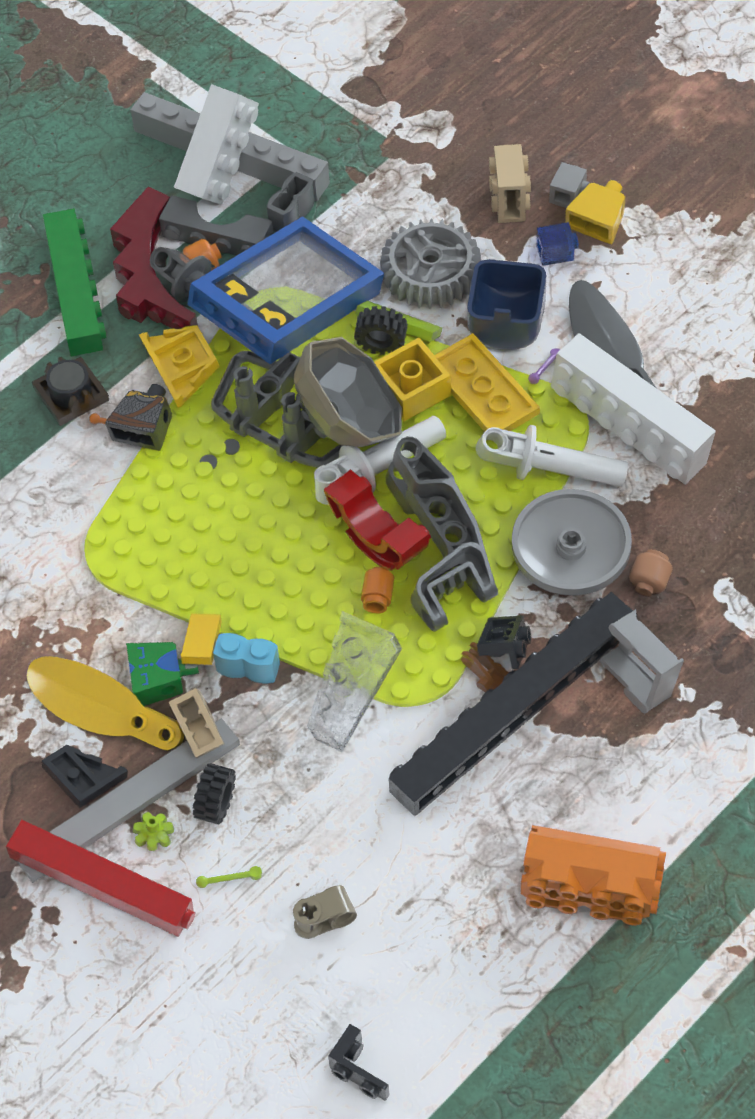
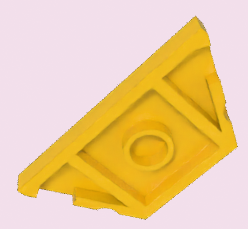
(181, 360)

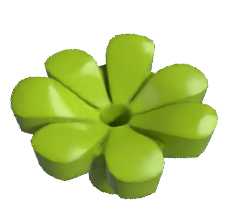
(153, 831)

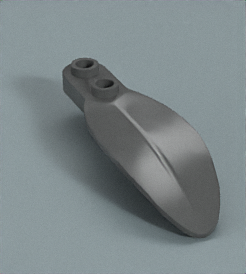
(602, 325)

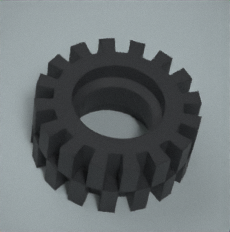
(380, 330)
(214, 793)

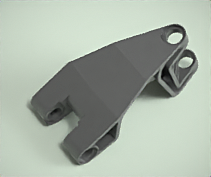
(432, 489)

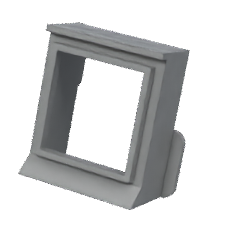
(641, 684)

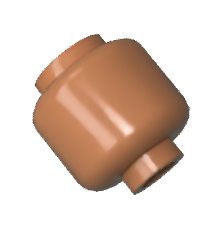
(650, 572)

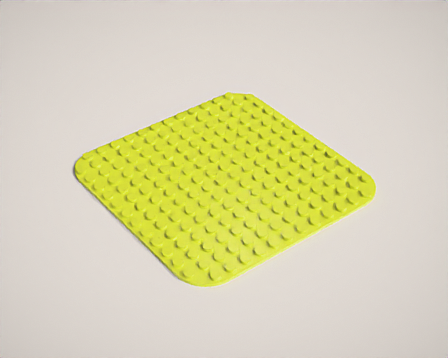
(279, 561)

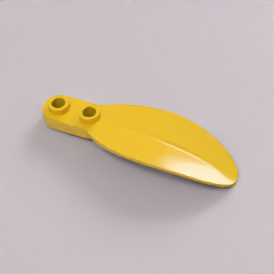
(97, 702)

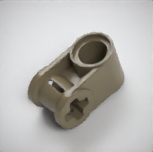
(325, 912)

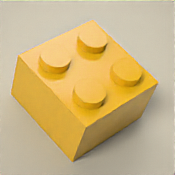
(415, 377)

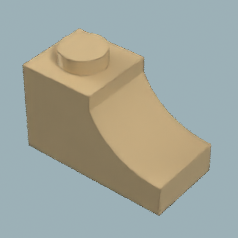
(196, 722)

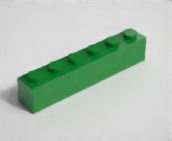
(73, 283)

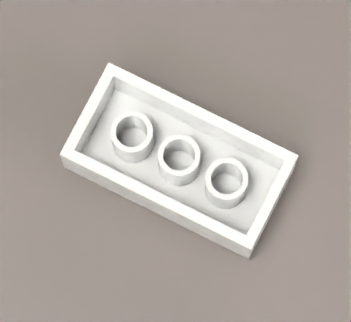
(217, 145)

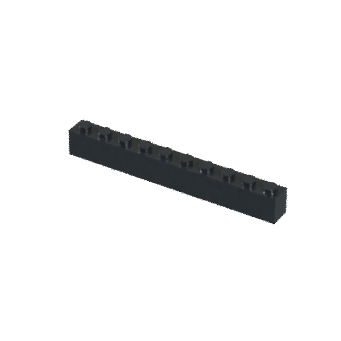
(507, 706)

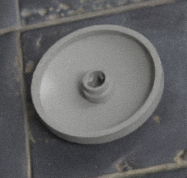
(571, 542)

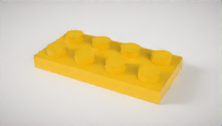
(486, 386)

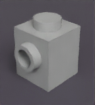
(567, 184)

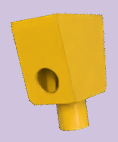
(597, 211)

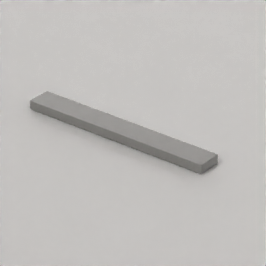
(137, 794)

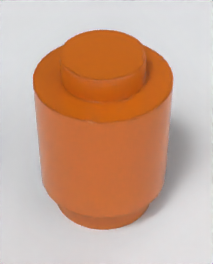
(377, 590)

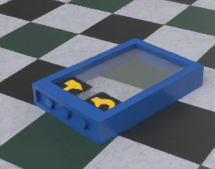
(285, 289)

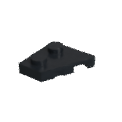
(81, 774)

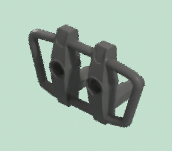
(261, 400)

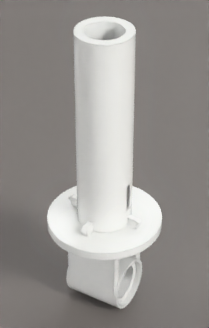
(525, 452)
(375, 458)

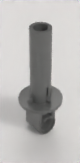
(180, 270)

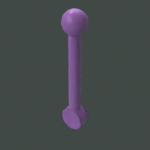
(534, 377)

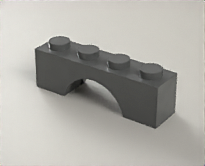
(183, 223)

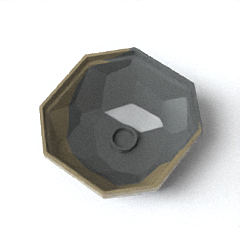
(346, 394)

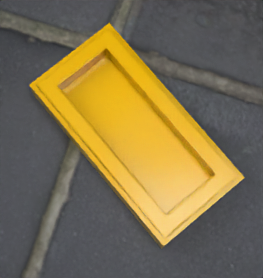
(201, 639)

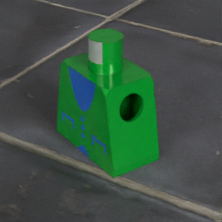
(157, 671)

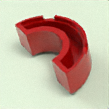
(371, 527)

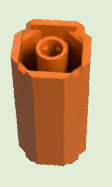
(602, 873)

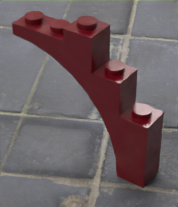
(136, 238)

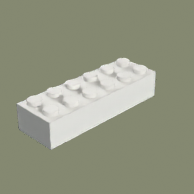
(632, 409)

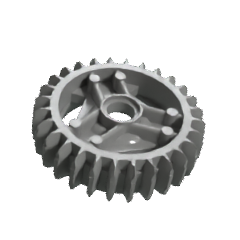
(426, 281)

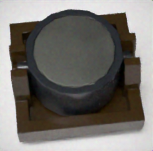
(69, 389)

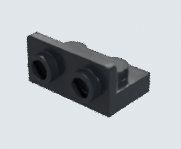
(505, 636)

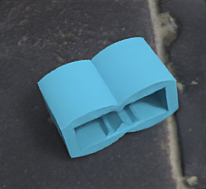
(250, 658)

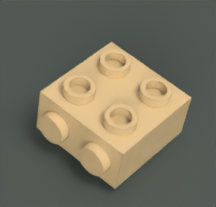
(509, 183)

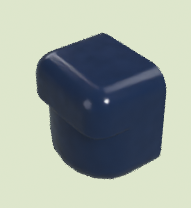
(506, 303)

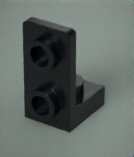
(349, 1048)

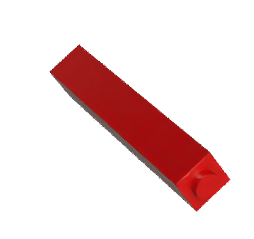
(101, 878)

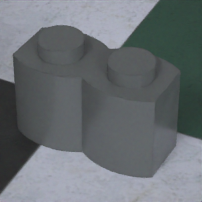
(292, 201)

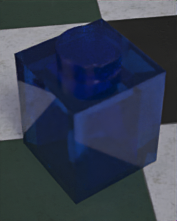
(556, 243)

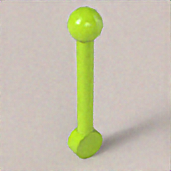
(254, 873)

